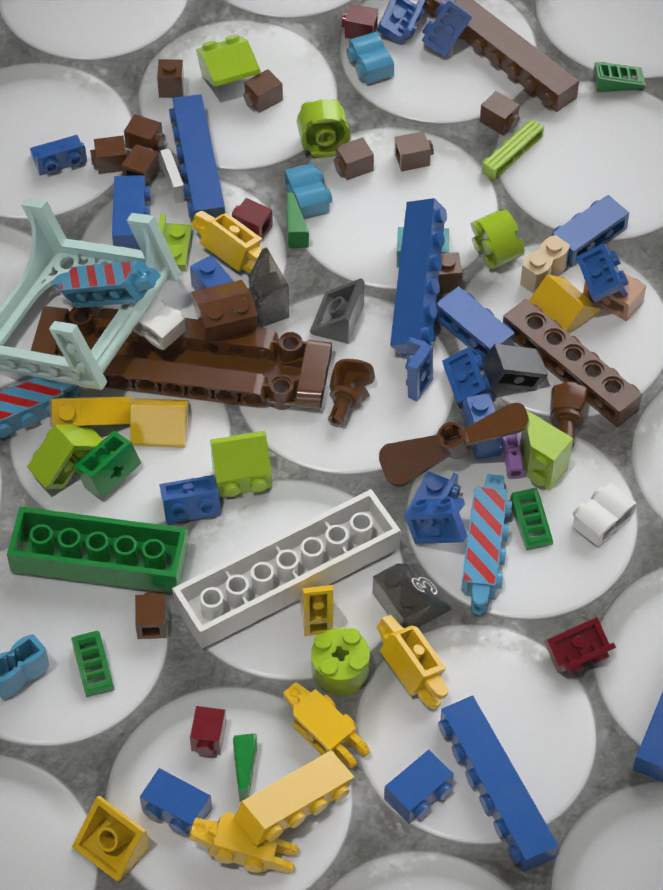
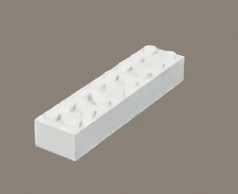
(278, 569)

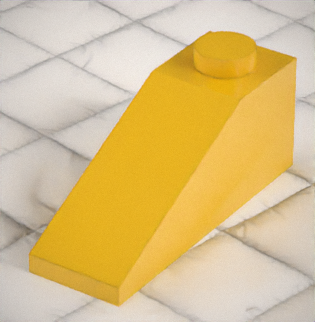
(90, 411)
(317, 609)

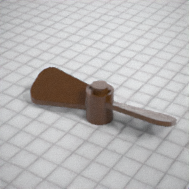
(411, 458)

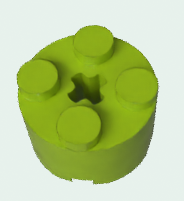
(323, 127)
(497, 238)
(340, 661)

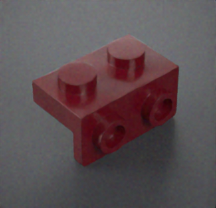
(579, 645)

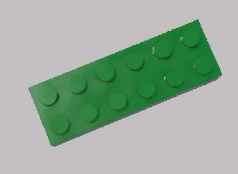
(98, 550)

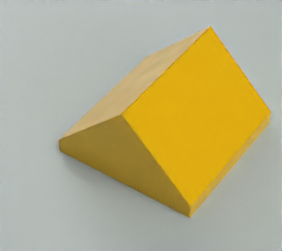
(563, 302)
(159, 422)
(111, 840)

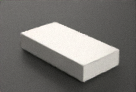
(172, 176)

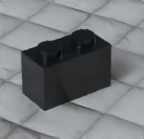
(514, 367)

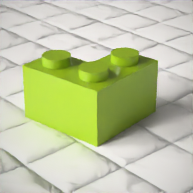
(59, 453)

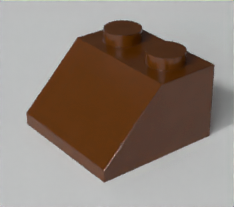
(224, 309)

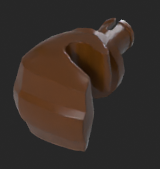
(348, 387)
(566, 406)

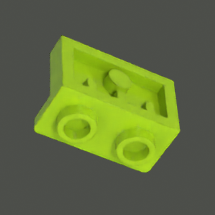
(178, 240)

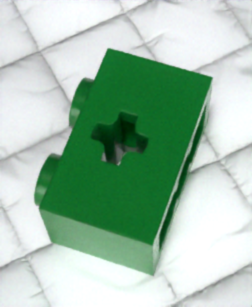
(107, 464)

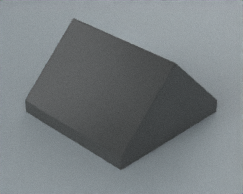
(339, 312)

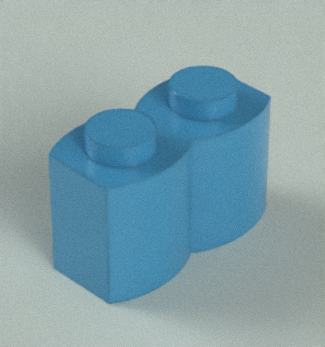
(370, 58)
(308, 188)
(22, 664)

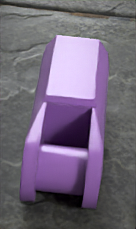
(513, 457)

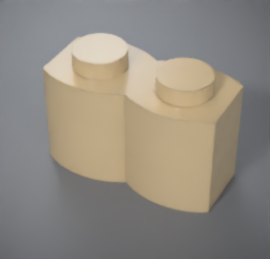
(549, 260)

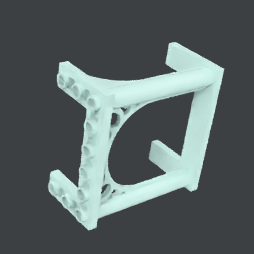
(47, 255)

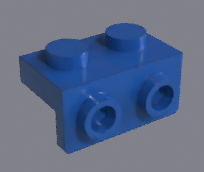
(400, 19)

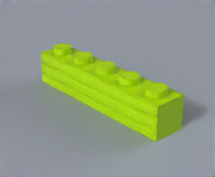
(512, 149)

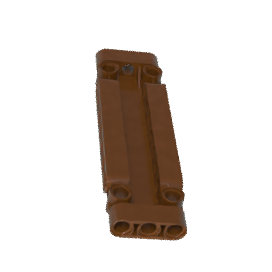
(228, 369)

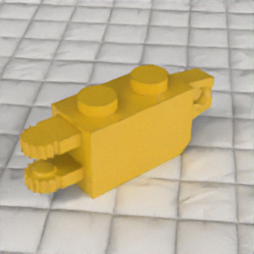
(228, 240)
(413, 661)
(323, 725)
(231, 844)

